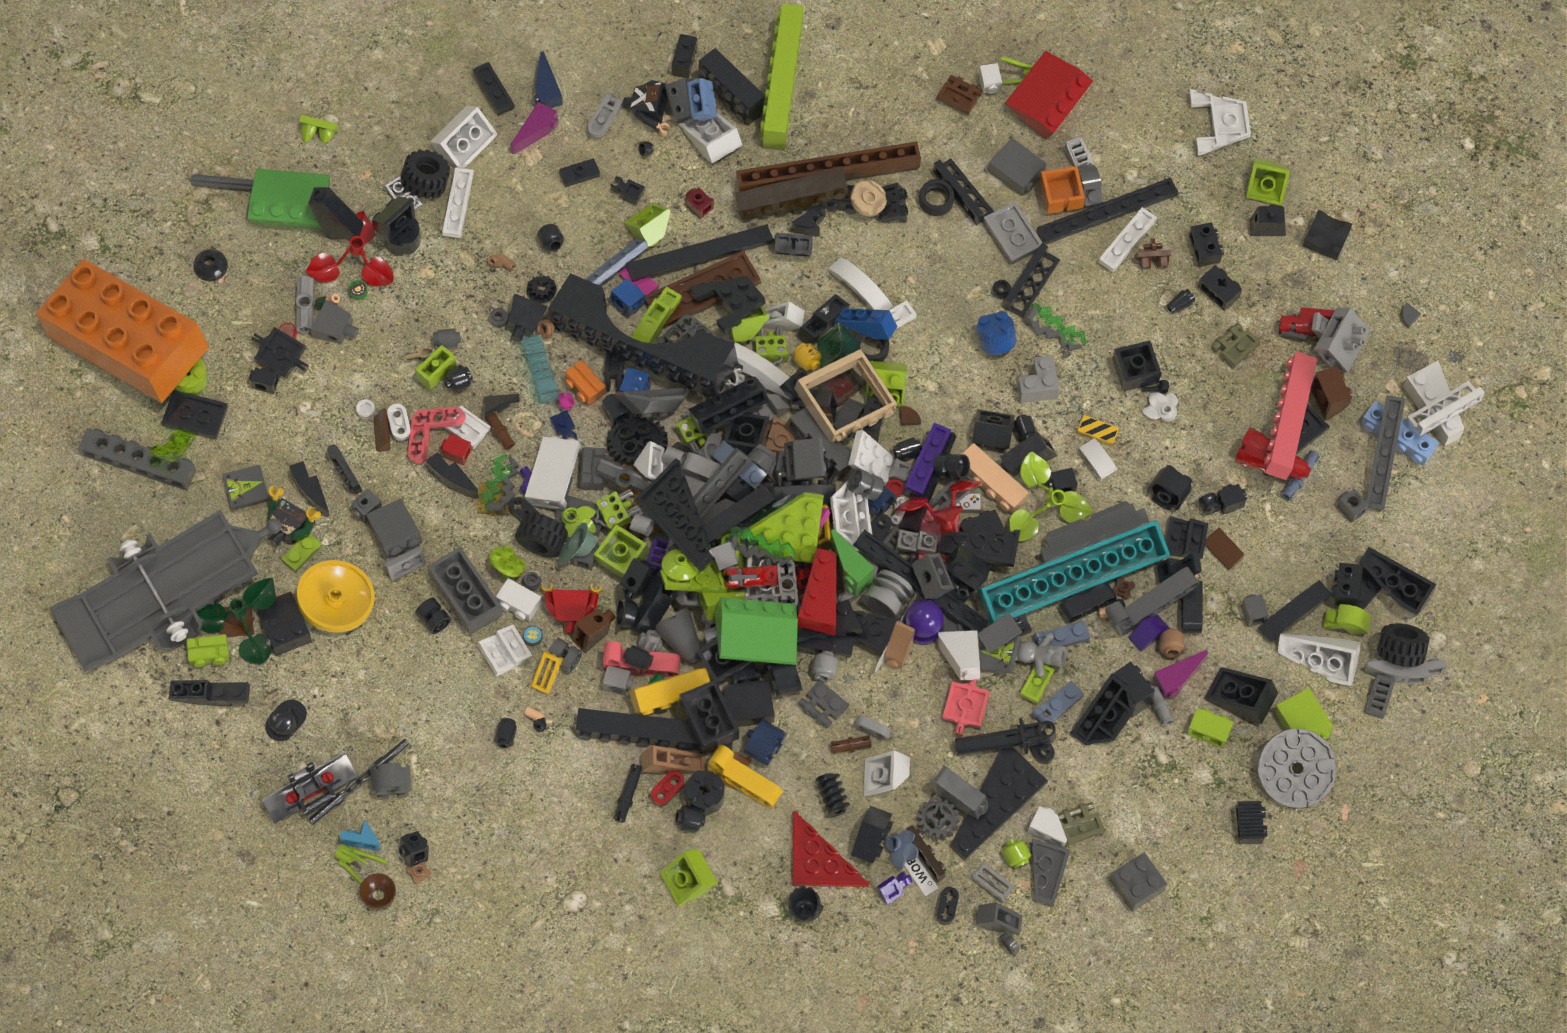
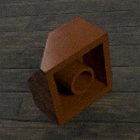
(1331, 392)

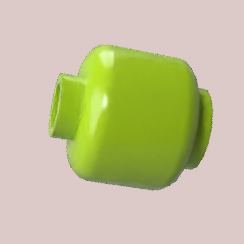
(1016, 853)

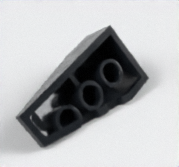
(1402, 584)

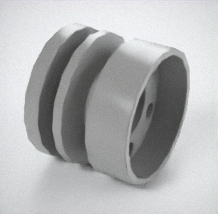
(888, 594)

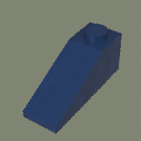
(546, 86)

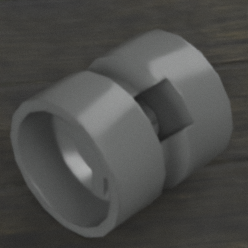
(865, 484)
(560, 649)

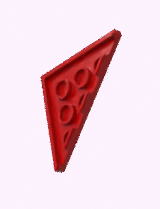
(818, 861)

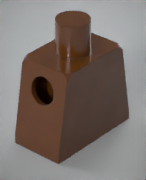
(592, 629)

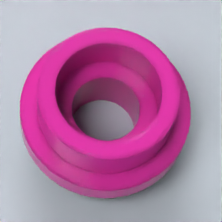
(566, 401)

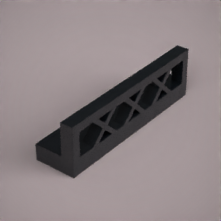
(961, 194)
(1026, 276)

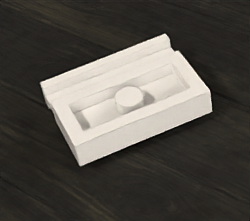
(471, 430)

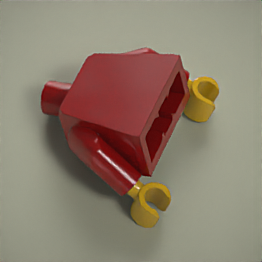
(570, 604)

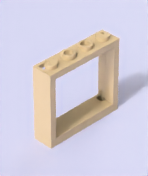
(855, 359)

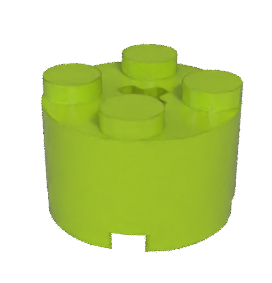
(195, 380)

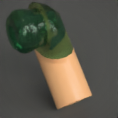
(334, 298)

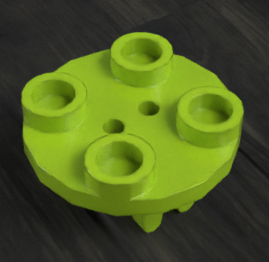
(506, 562)

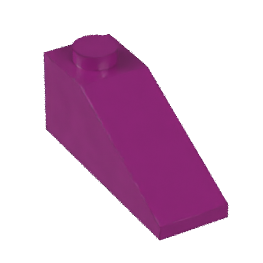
(536, 127)
(1176, 676)

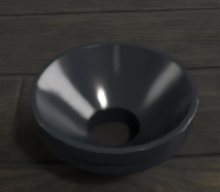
(210, 272)

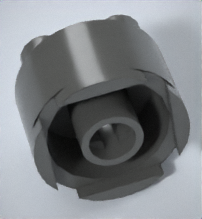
(391, 780)

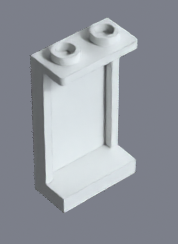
(552, 472)

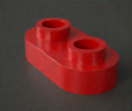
(667, 789)

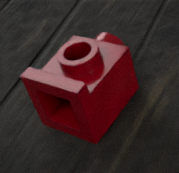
(699, 207)

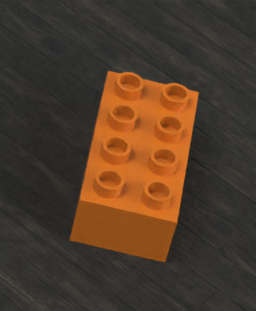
(122, 330)

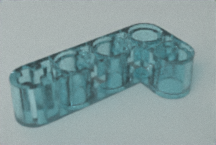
(540, 369)

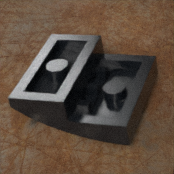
(1185, 536)

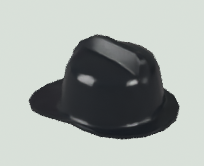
(626, 610)
(285, 720)

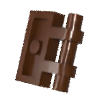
(958, 99)

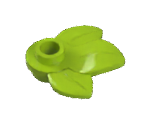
(582, 515)

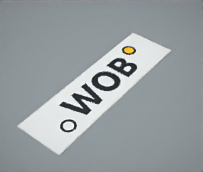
(921, 876)

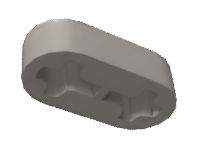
(872, 727)

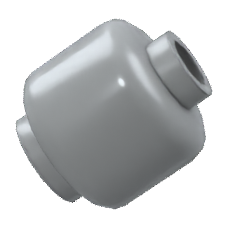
(824, 666)

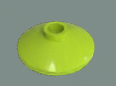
(678, 570)

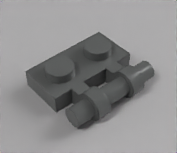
(827, 700)

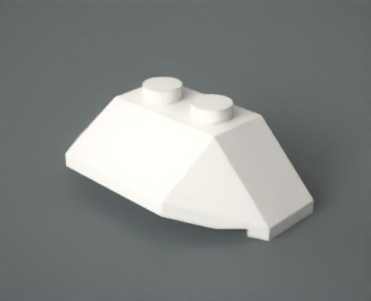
(850, 514)

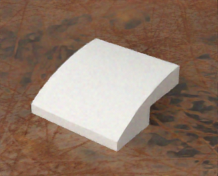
(504, 650)

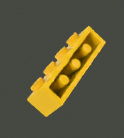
(666, 691)

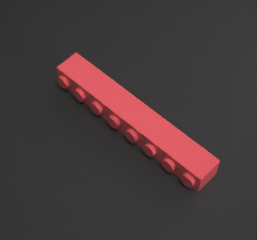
(1291, 414)

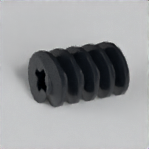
(832, 794)

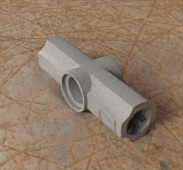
(305, 293)

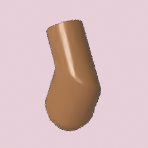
(501, 260)

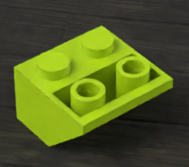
(893, 377)

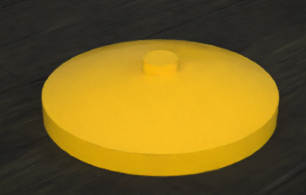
(335, 596)

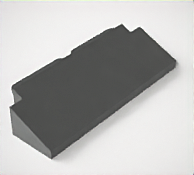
(1083, 533)

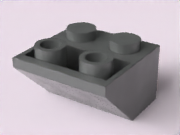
(804, 459)

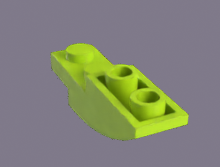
(656, 316)

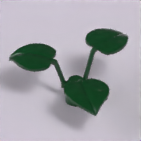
(261, 596)

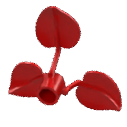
(375, 273)
(946, 516)

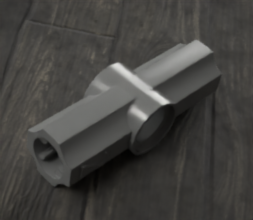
(614, 470)

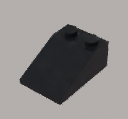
(284, 625)
(1242, 694)

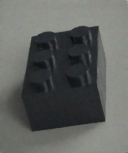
(709, 716)

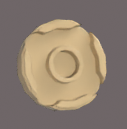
(868, 198)

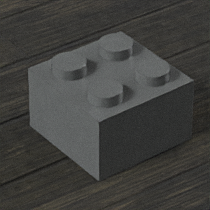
(1138, 881)

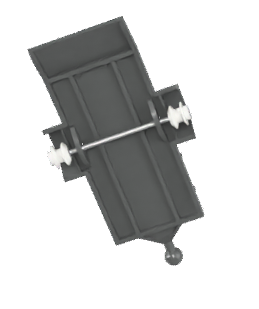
(172, 583)

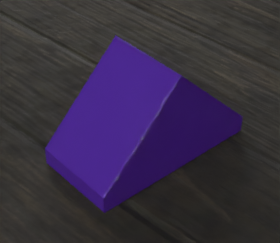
(1148, 632)

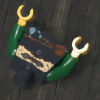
(295, 521)

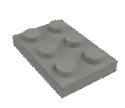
(1013, 232)

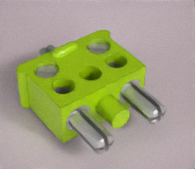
(772, 347)
(686, 428)
(609, 509)

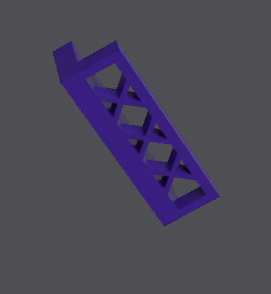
(925, 463)

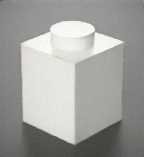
(990, 78)

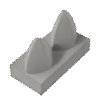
(405, 563)

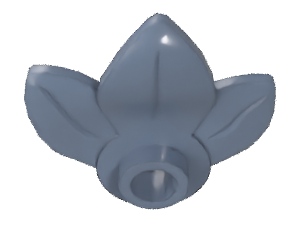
(902, 848)

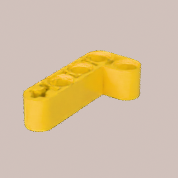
(743, 778)

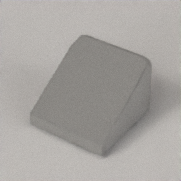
(900, 471)

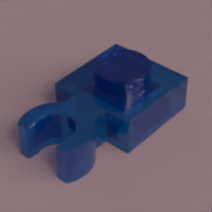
(563, 425)

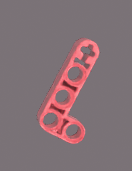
(663, 663)

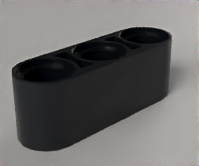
(1087, 602)
(1192, 611)

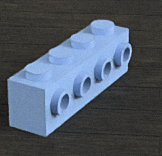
(1409, 442)

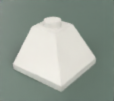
(885, 772)

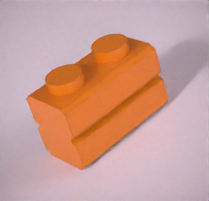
(585, 383)

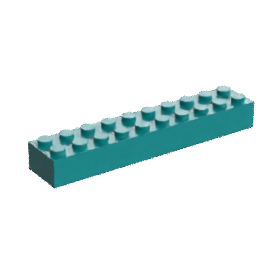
(1074, 572)

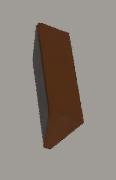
(381, 431)
(1224, 548)

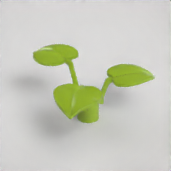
(1073, 506)

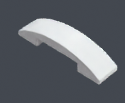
(860, 284)

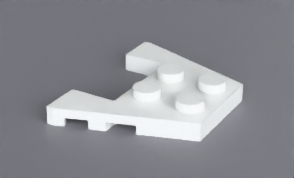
(1228, 119)

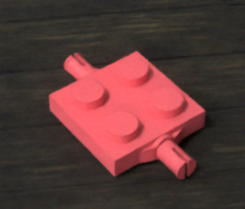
(966, 705)

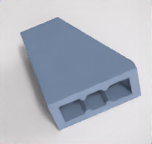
(751, 474)

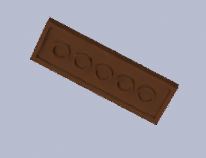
(731, 267)

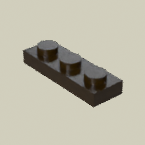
(927, 855)

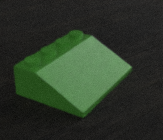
(283, 198)
(756, 630)

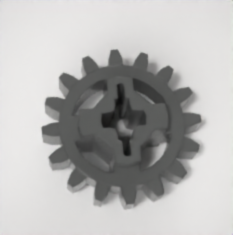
(946, 819)

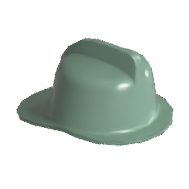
(579, 544)

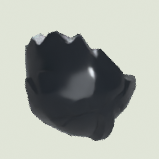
(804, 904)

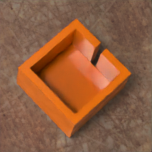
(1062, 189)

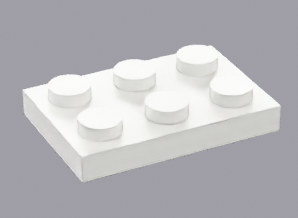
(870, 456)

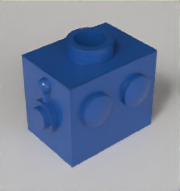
(627, 297)
(635, 381)

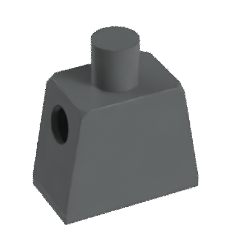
(333, 324)

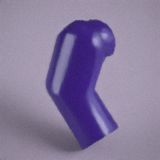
(526, 473)

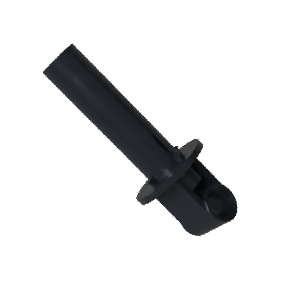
(1022, 736)

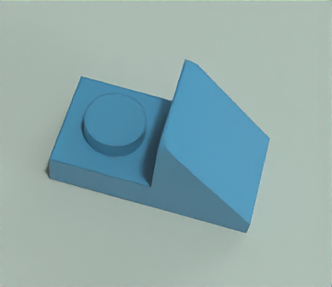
(365, 840)

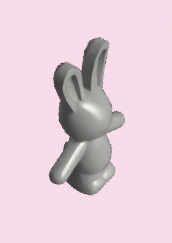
(1049, 655)

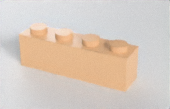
(995, 480)

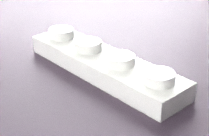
(458, 202)
(1127, 239)

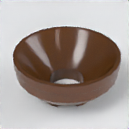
(377, 882)

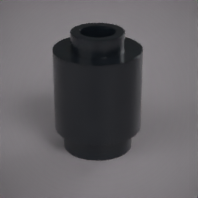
(1025, 427)
(907, 449)
(638, 657)
(505, 733)

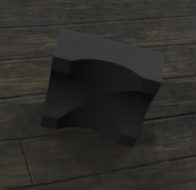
(1327, 235)

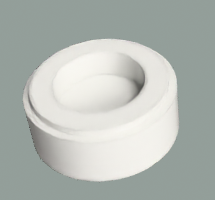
(365, 409)

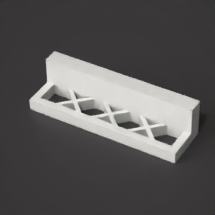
(1446, 412)

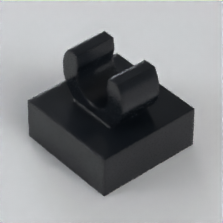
(1023, 624)

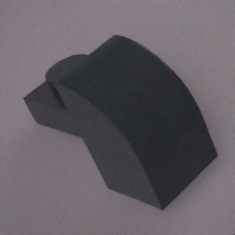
(1171, 566)

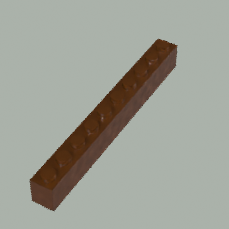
(855, 164)

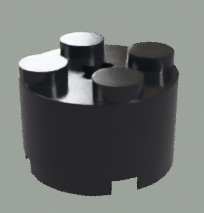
(406, 241)
(1170, 488)
(784, 678)
(705, 782)

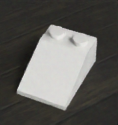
(712, 137)

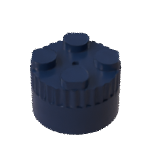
(764, 742)

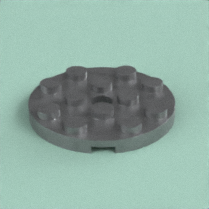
(1276, 771)

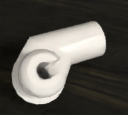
(897, 517)

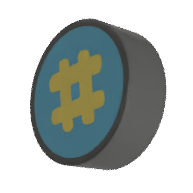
(532, 636)

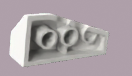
(1327, 656)

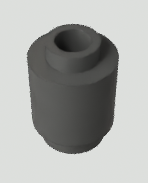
(447, 338)

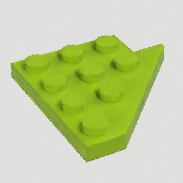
(794, 523)

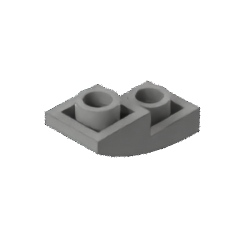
(396, 189)
(917, 543)

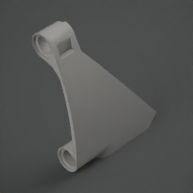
(697, 472)

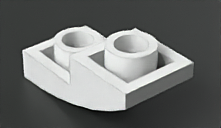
(1098, 458)

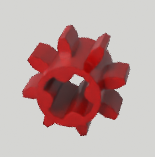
(801, 574)

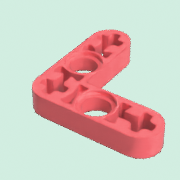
(425, 426)

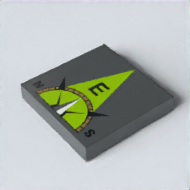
(246, 487)
(1000, 660)

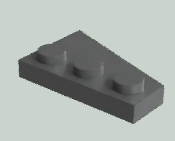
(1048, 870)

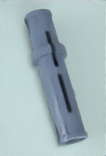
(1294, 483)

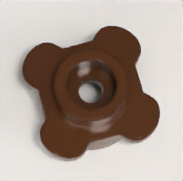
(1123, 592)

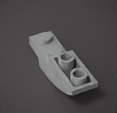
(1406, 675)

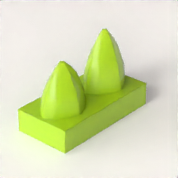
(310, 125)

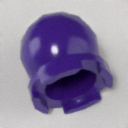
(926, 620)

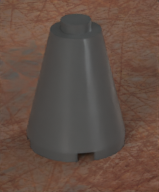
(681, 635)

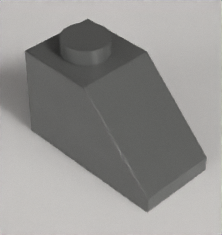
(999, 918)

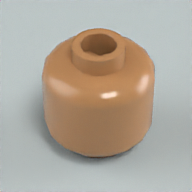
(1172, 643)

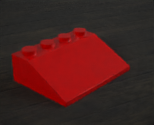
(1048, 93)

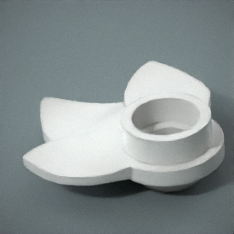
(1159, 405)

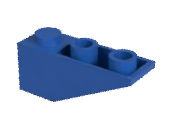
(869, 322)

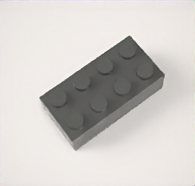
(464, 590)

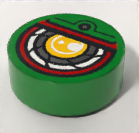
(358, 290)

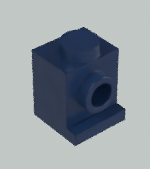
(882, 503)

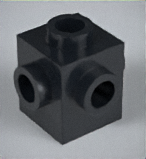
(414, 848)

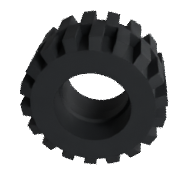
(425, 174)
(541, 535)
(1403, 645)

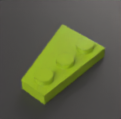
(707, 580)

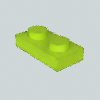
(301, 552)
(1036, 685)

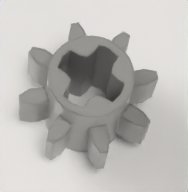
(650, 641)

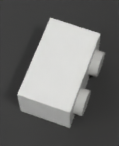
(518, 600)

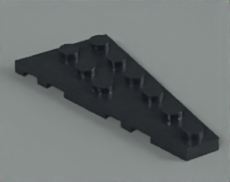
(674, 510)
(1007, 790)

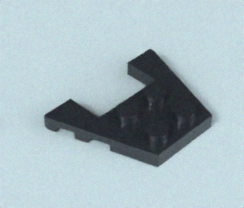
(736, 294)

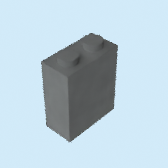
(1016, 167)
(394, 528)

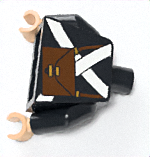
(649, 104)

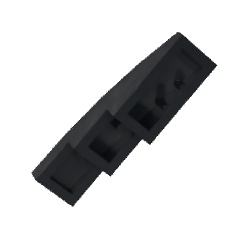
(1295, 610)
(835, 644)

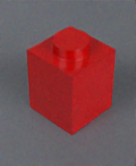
(456, 449)

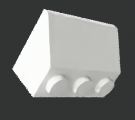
(464, 137)

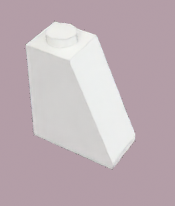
(961, 652)

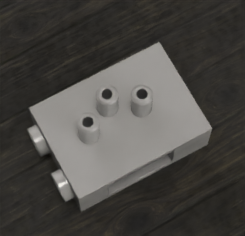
(1342, 339)

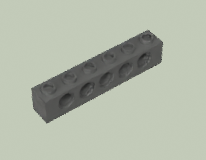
(94, 438)

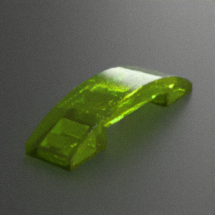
(175, 448)

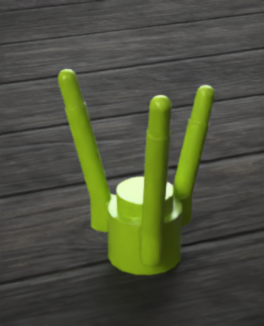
(1027, 67)
(348, 854)

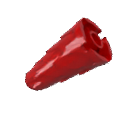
(1255, 450)

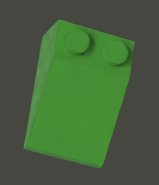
(853, 568)

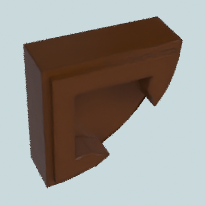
(909, 416)

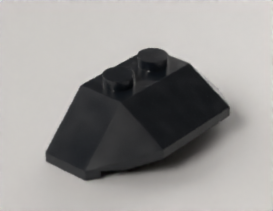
(1106, 713)

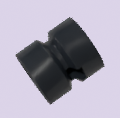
(952, 466)
(433, 616)

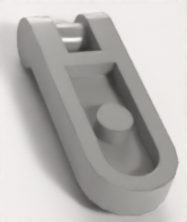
(604, 116)

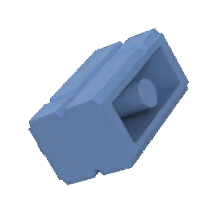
(701, 99)

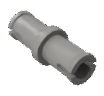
(1161, 707)

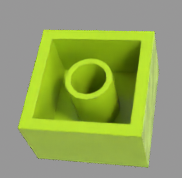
(619, 550)

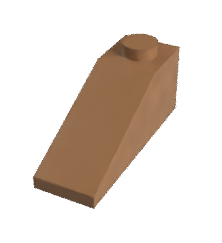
(899, 646)
(663, 760)

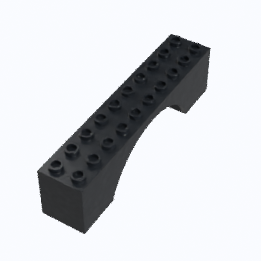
(697, 362)

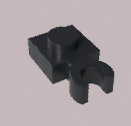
(630, 191)

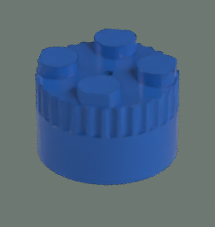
(996, 333)

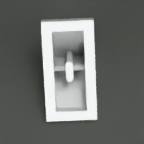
(650, 460)

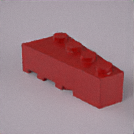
(819, 599)

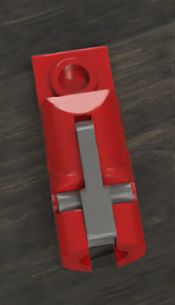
(1301, 326)
(751, 576)

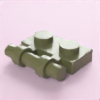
(1239, 348)
(1081, 828)

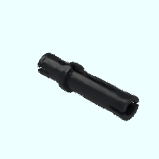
(625, 800)

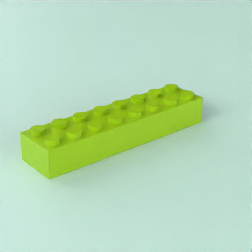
(781, 76)

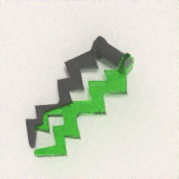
(1061, 330)
(488, 496)
(767, 547)

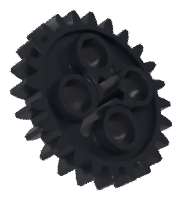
(631, 436)

